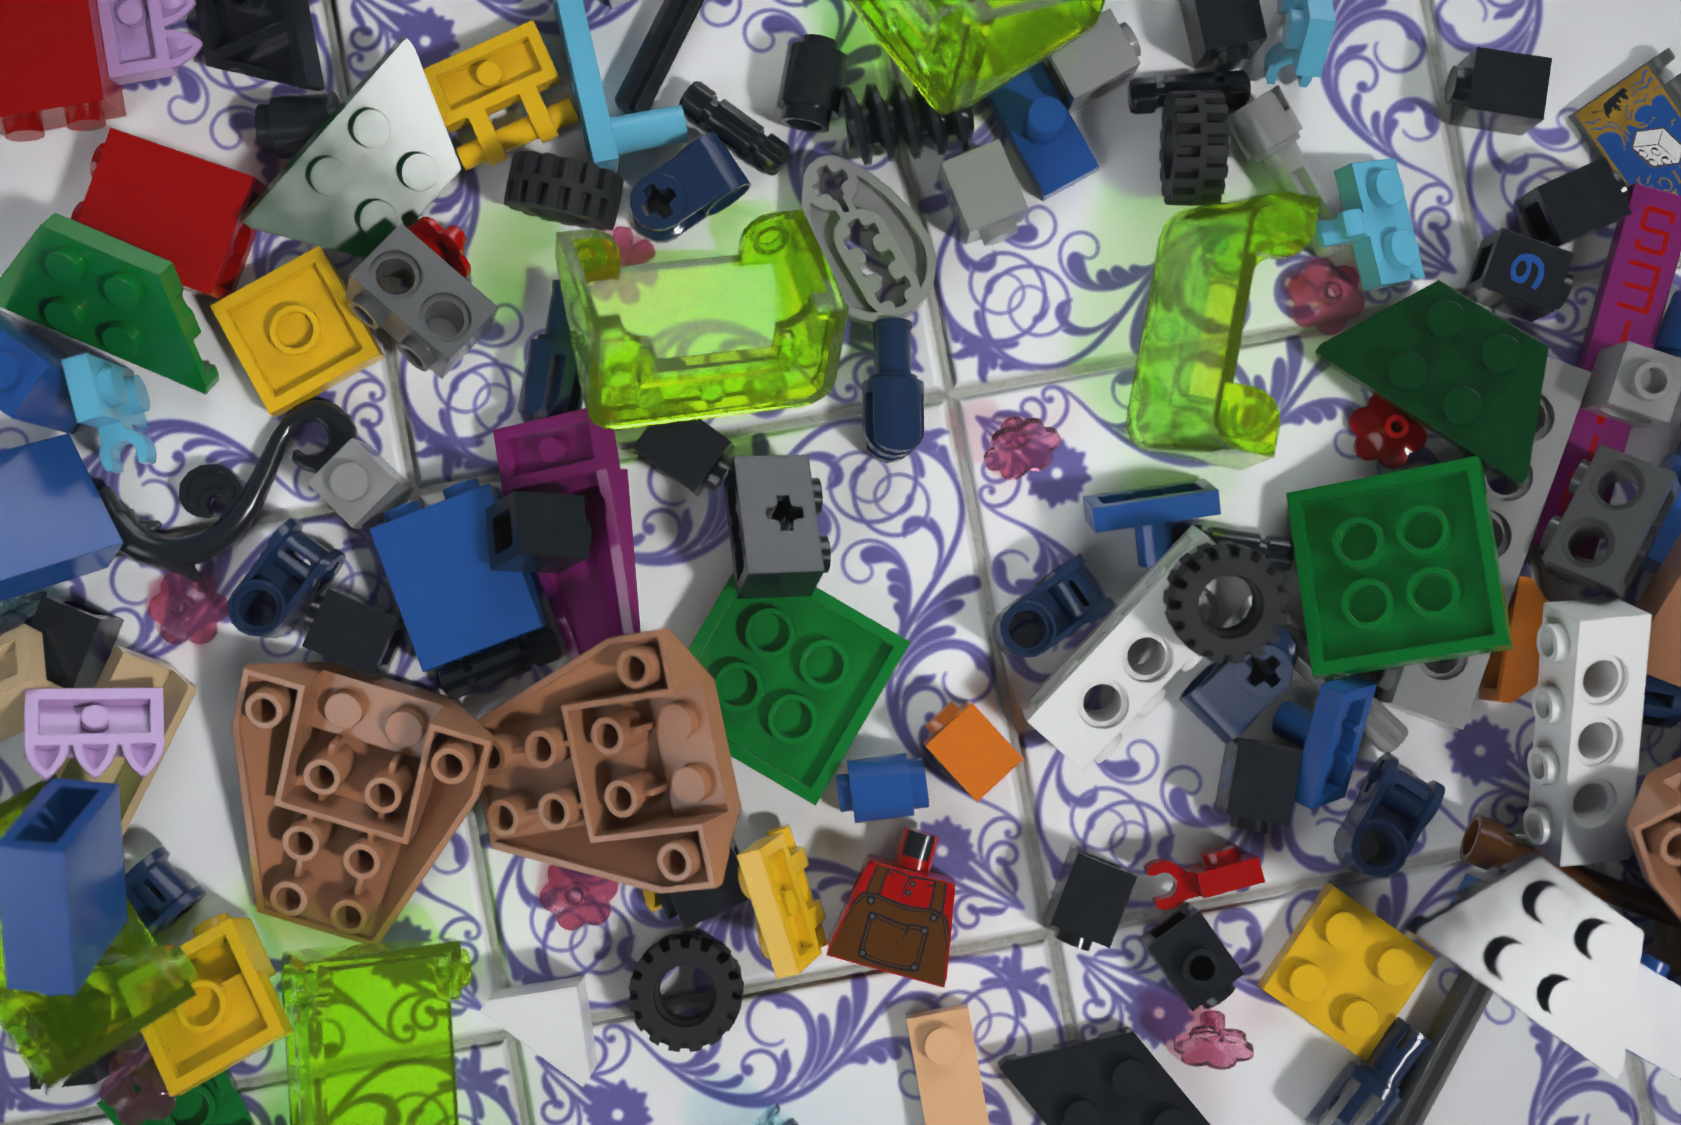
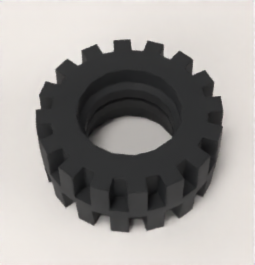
(1194, 147)
(563, 190)
(1252, 631)
(679, 1030)

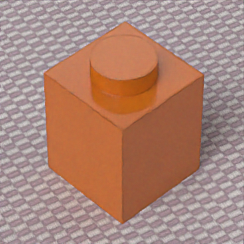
(970, 748)

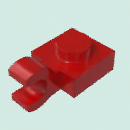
(1220, 872)

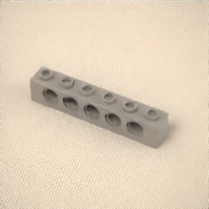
(1450, 690)

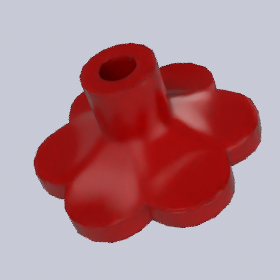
(445, 242)
(1378, 441)

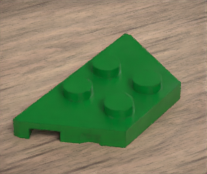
(108, 299)

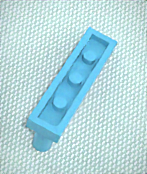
(605, 135)

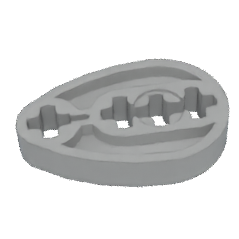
(898, 230)

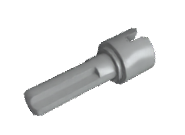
(1268, 133)

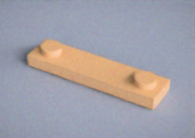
(947, 1066)

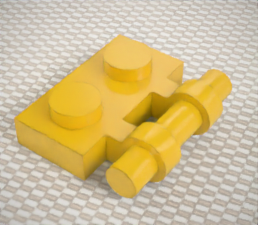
(491, 79)
(787, 913)

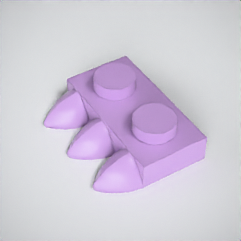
(141, 40)
(93, 728)

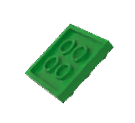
(1399, 569)
(794, 681)

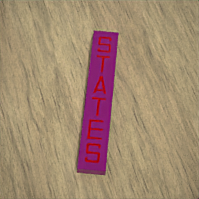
(1625, 309)

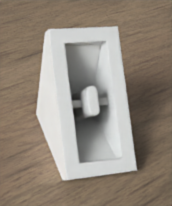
(551, 1021)

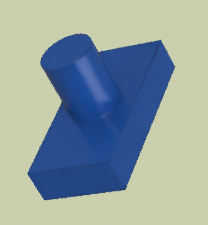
(1042, 132)
(1151, 513)
(1328, 737)

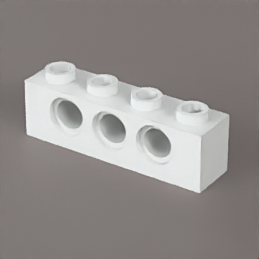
(1101, 658)
(1586, 729)

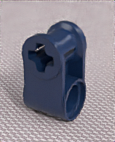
(694, 183)
(286, 579)
(1059, 603)
(1233, 695)
(1390, 814)
(160, 892)

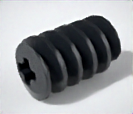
(900, 120)

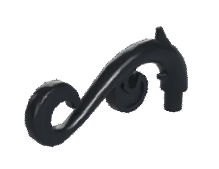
(241, 500)

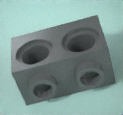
(433, 292)
(1626, 527)

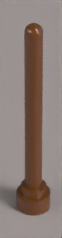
(1489, 845)

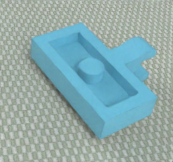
(1304, 39)
(1375, 224)
(112, 402)

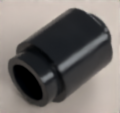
(812, 83)
(292, 120)

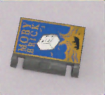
(1638, 126)

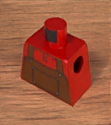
(899, 913)

